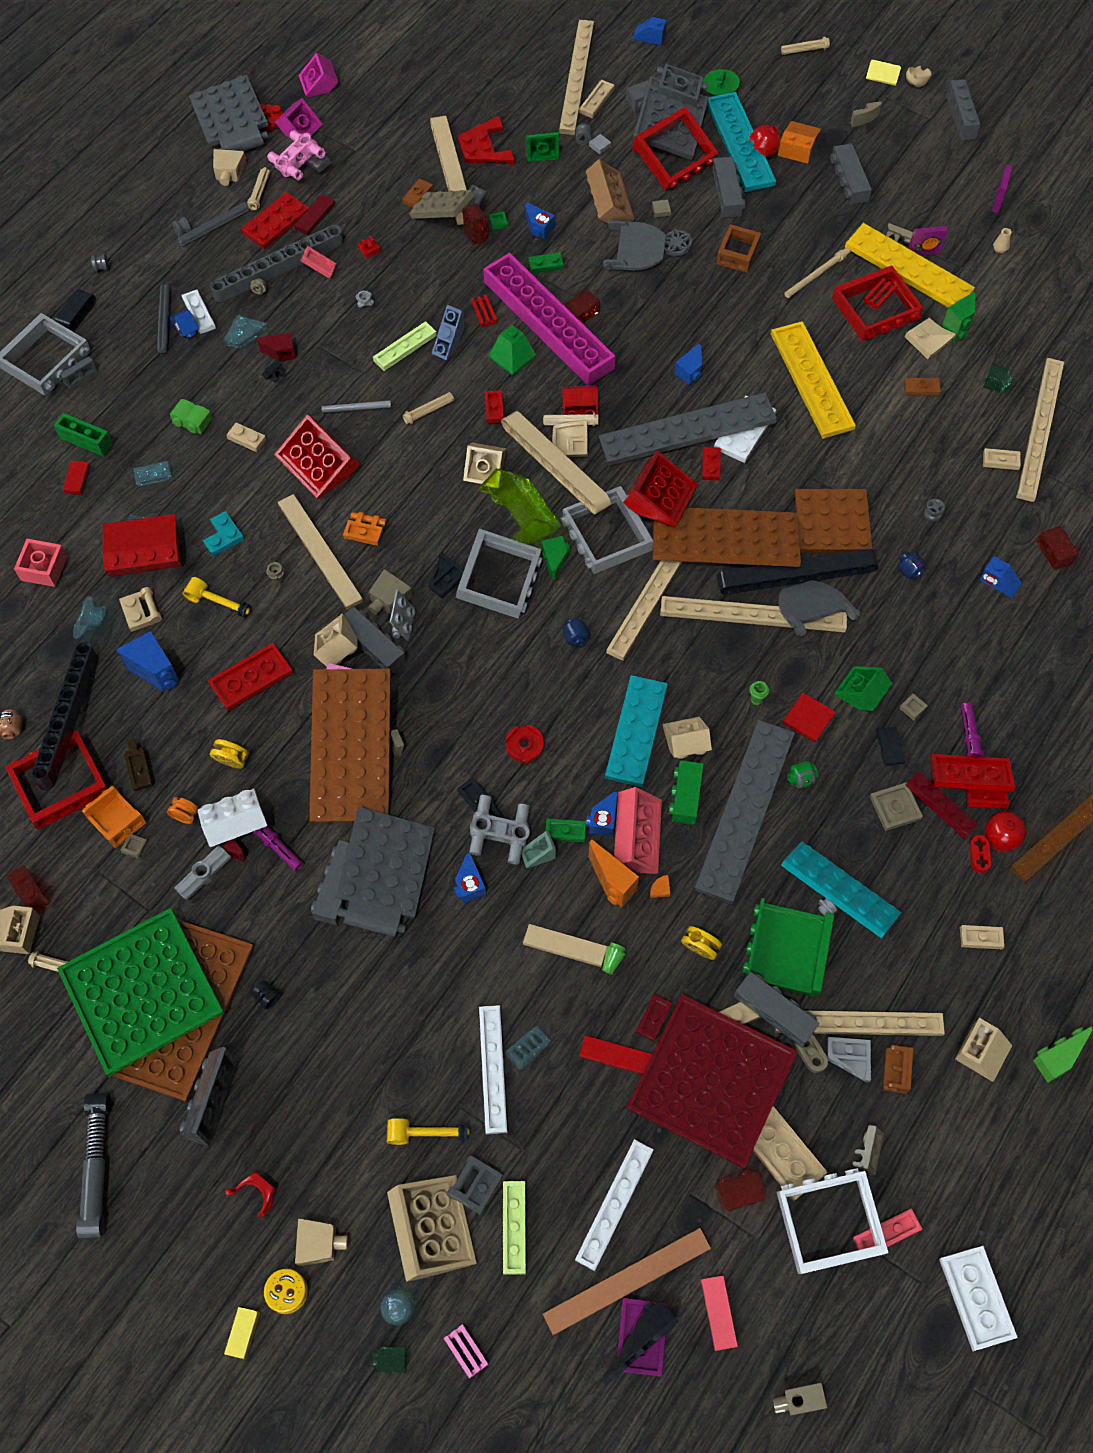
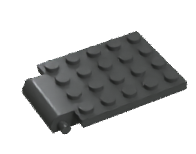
(666, 96)
(230, 115)
(383, 871)

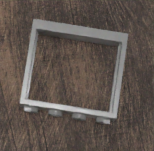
(27, 338)
(617, 496)
(509, 546)

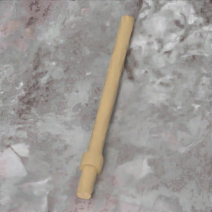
(839, 256)

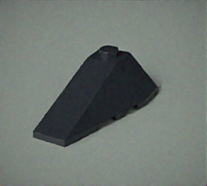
(650, 1328)

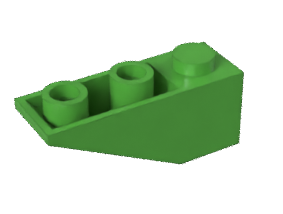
(1062, 1057)

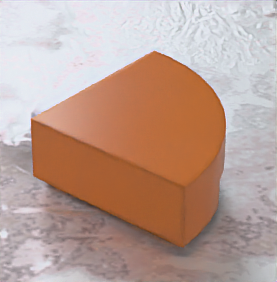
(660, 887)

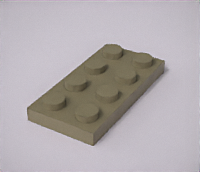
(441, 204)

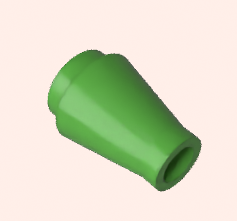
(758, 692)
(613, 957)

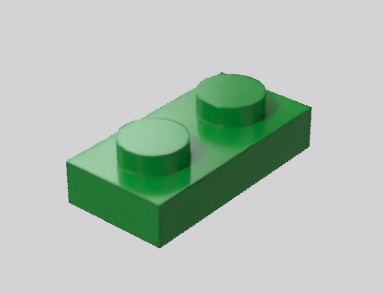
(546, 263)
(566, 830)

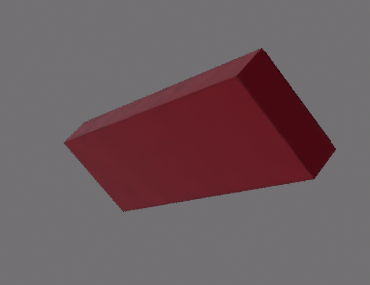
(314, 214)

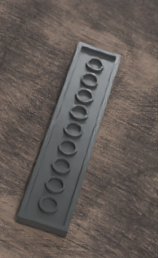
(687, 429)
(744, 812)

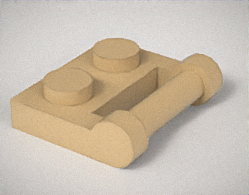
(134, 611)

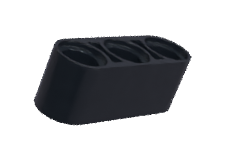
(76, 309)

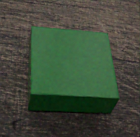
(498, 220)

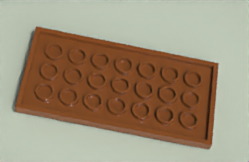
(729, 537)
(349, 743)
(177, 1065)

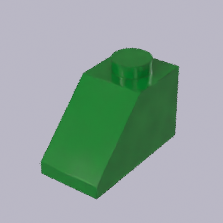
(555, 554)

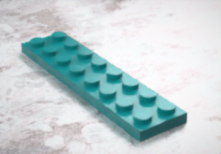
(735, 133)

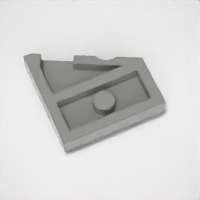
(851, 1055)

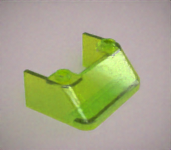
(523, 504)

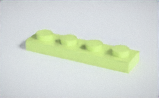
(404, 346)
(514, 1228)

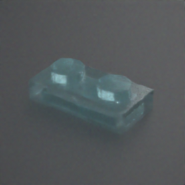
(152, 473)

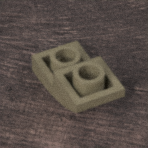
(866, 115)

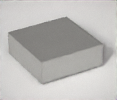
(600, 144)

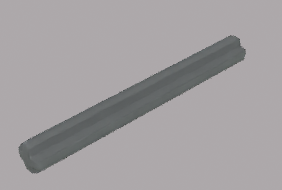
(213, 224)
(163, 319)

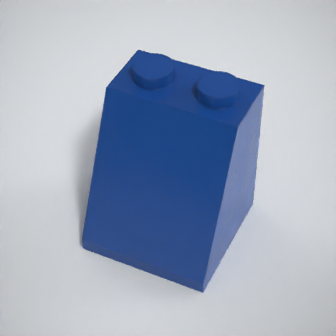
(148, 662)

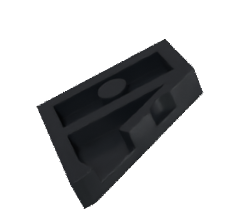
(445, 576)

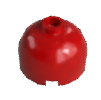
(766, 139)
(1005, 831)

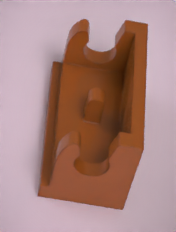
(898, 1069)

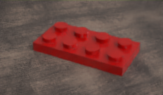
(274, 220)
(250, 676)
(972, 772)

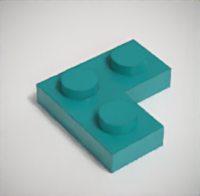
(226, 535)

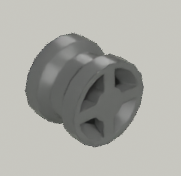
(583, 134)
(181, 226)
(99, 262)
(938, 508)

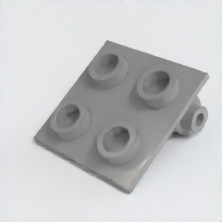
(402, 617)

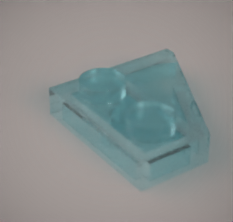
(242, 331)

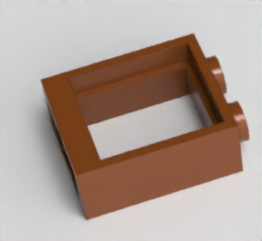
(741, 261)

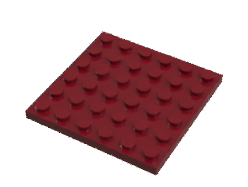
(712, 1081)

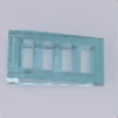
(510, 1053)

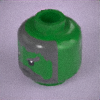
(802, 774)

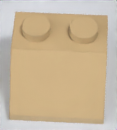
(482, 461)
(335, 641)
(687, 737)

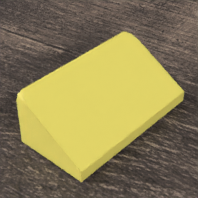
(883, 72)
(242, 1333)

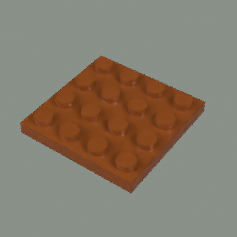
(832, 520)

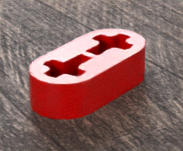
(984, 854)

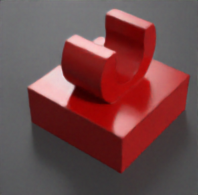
(368, 247)

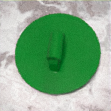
(721, 82)

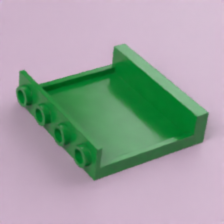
(789, 948)

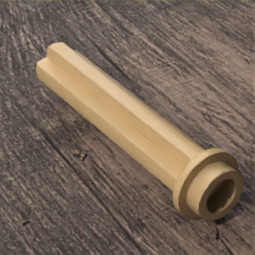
(806, 46)
(253, 202)
(427, 408)
(592, 419)
(47, 962)

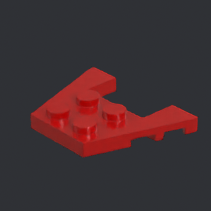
(477, 146)

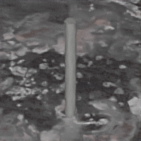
(356, 406)

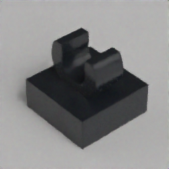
(272, 369)

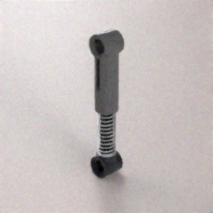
(91, 1218)

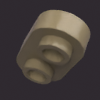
(813, 1052)

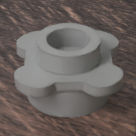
(364, 299)
(826, 907)

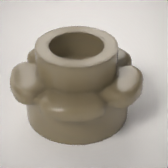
(258, 286)
(275, 566)

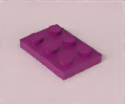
(651, 1361)

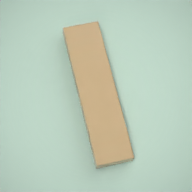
(565, 945)

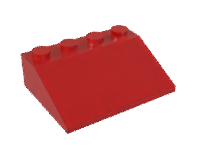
(316, 457)
(660, 491)
(141, 545)

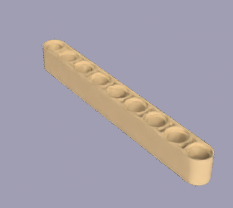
(448, 157)
(556, 462)

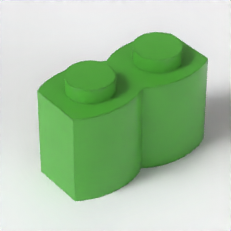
(191, 416)

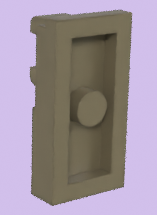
(899, 233)
(872, 1143)

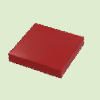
(808, 717)

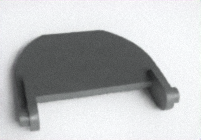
(639, 246)
(811, 602)

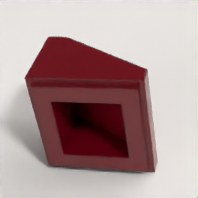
(234, 850)

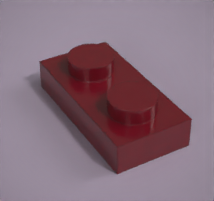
(653, 1018)

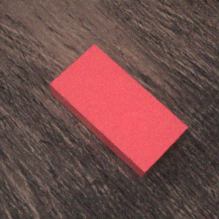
(318, 262)

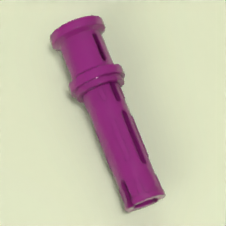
(972, 739)
(273, 838)

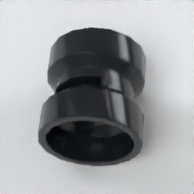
(265, 995)

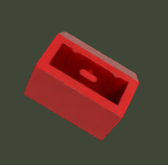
(580, 399)

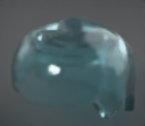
(397, 1306)

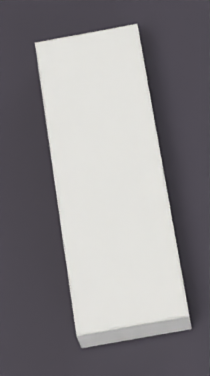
(199, 311)

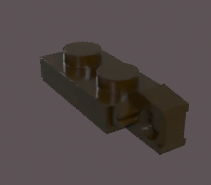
(137, 766)

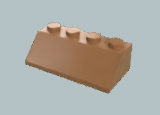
(609, 193)

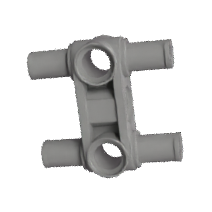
(499, 829)

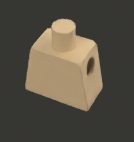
(228, 165)
(317, 1242)

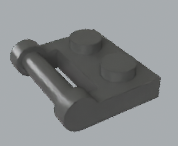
(481, 1187)

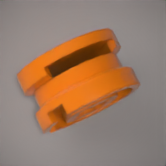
(182, 810)

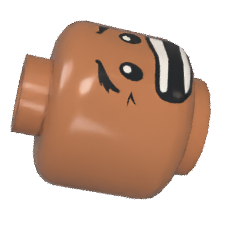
(10, 724)

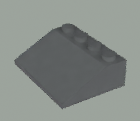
(209, 1097)

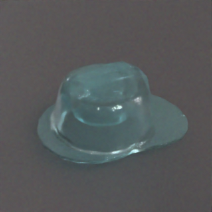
(89, 617)

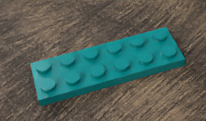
(636, 731)
(841, 889)

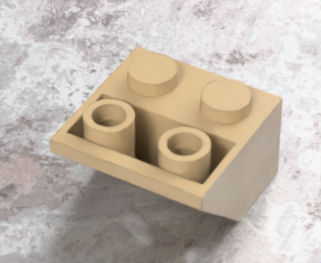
(17, 929)
(984, 1049)

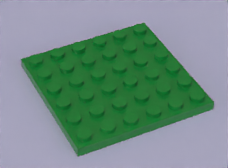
(139, 992)

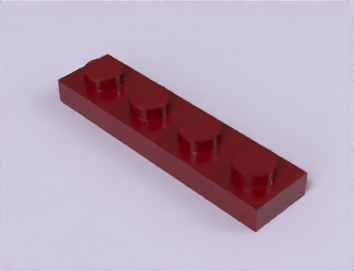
(941, 805)

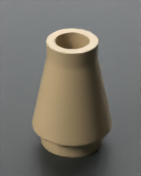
(1002, 242)

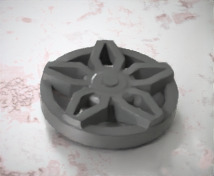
(677, 243)

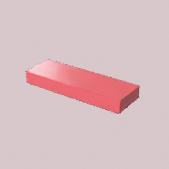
(893, 1230)
(719, 1313)

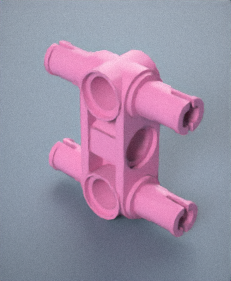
(296, 155)

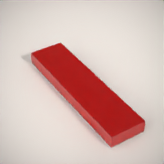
(614, 1055)

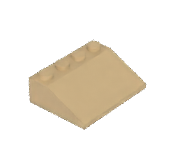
(430, 1228)

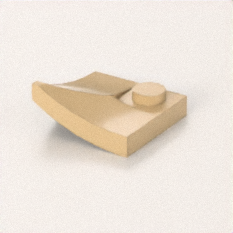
(929, 337)
(571, 438)

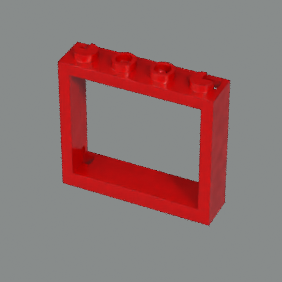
(653, 163)
(868, 282)
(66, 805)

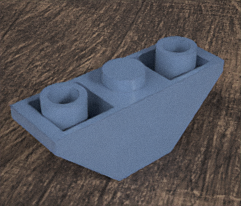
(449, 332)

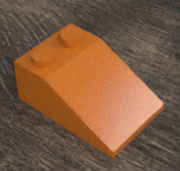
(798, 142)
(616, 879)

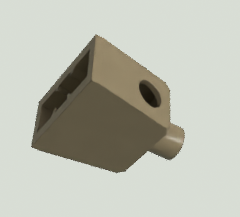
(384, 591)
(812, 1396)

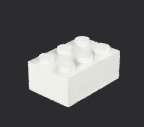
(231, 817)

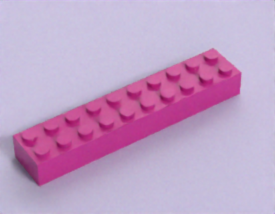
(549, 319)

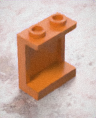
(113, 816)

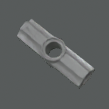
(193, 881)

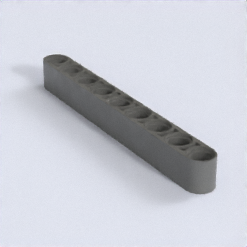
(275, 263)

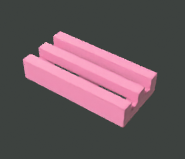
(454, 1334)

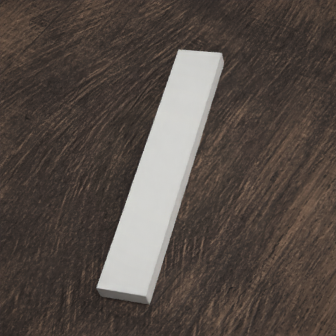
(493, 1070)
(614, 1205)

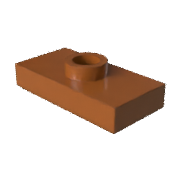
(415, 194)
(922, 387)

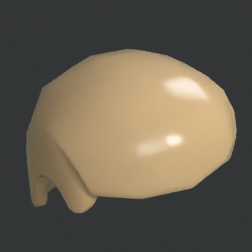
(918, 77)

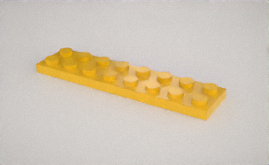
(909, 265)
(813, 380)

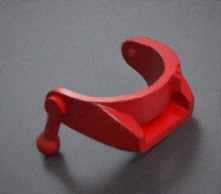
(266, 1189)

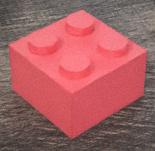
(40, 562)

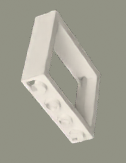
(832, 1180)

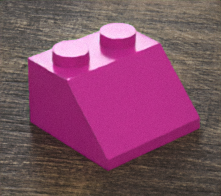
(318, 76)
(298, 118)

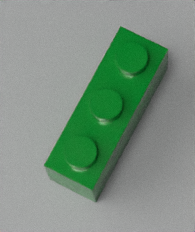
(83, 434)
(686, 792)

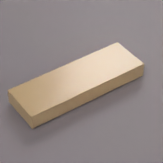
(596, 98)

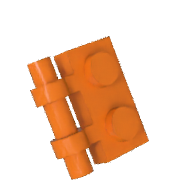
(364, 532)

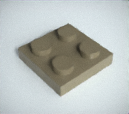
(895, 806)

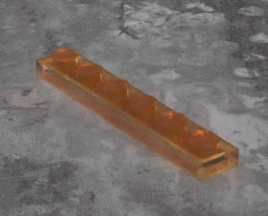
(1054, 841)

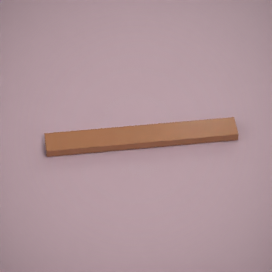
(626, 1281)

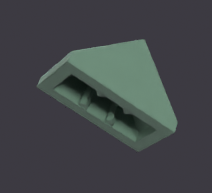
(539, 850)

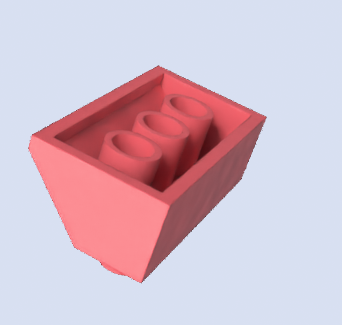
(638, 830)

